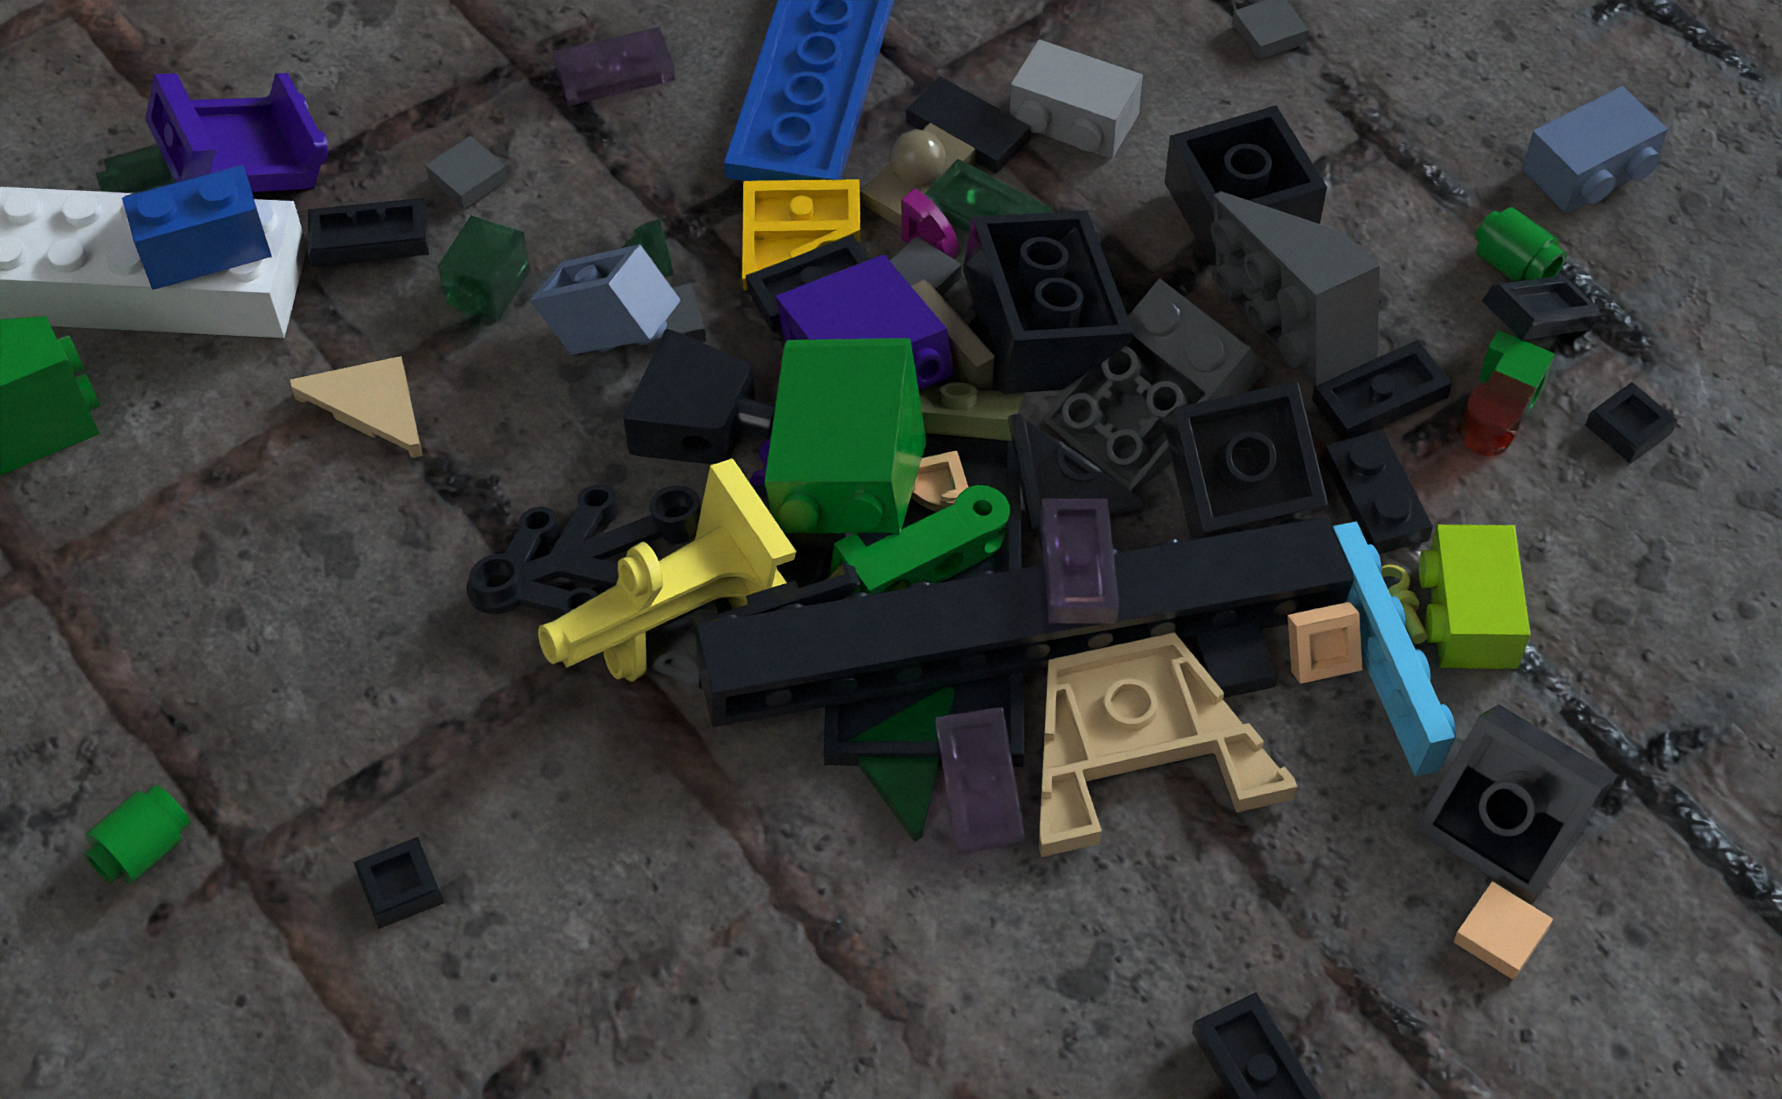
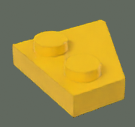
(794, 218)

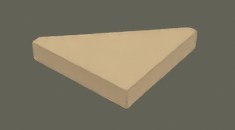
(367, 398)

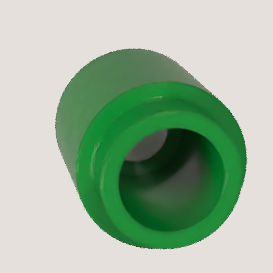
(1518, 246)
(136, 835)

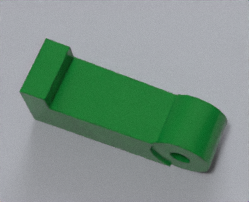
(931, 547)

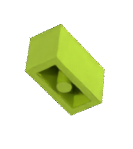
(1476, 597)

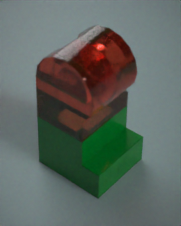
(1513, 382)

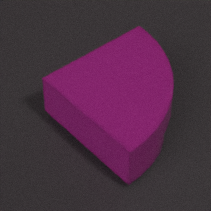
(924, 219)

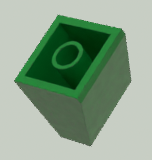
(39, 396)
(845, 436)

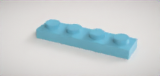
(1394, 665)

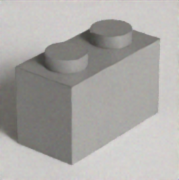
(1076, 98)

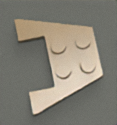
(1137, 711)

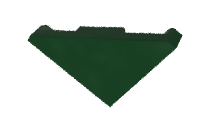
(908, 782)

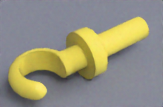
(1408, 600)

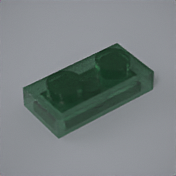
(970, 192)

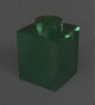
(484, 268)

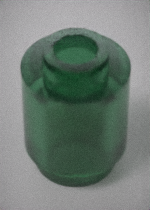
(135, 171)

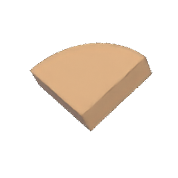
(939, 481)

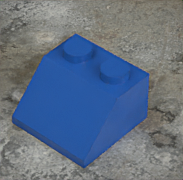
(196, 226)

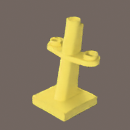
(730, 558)

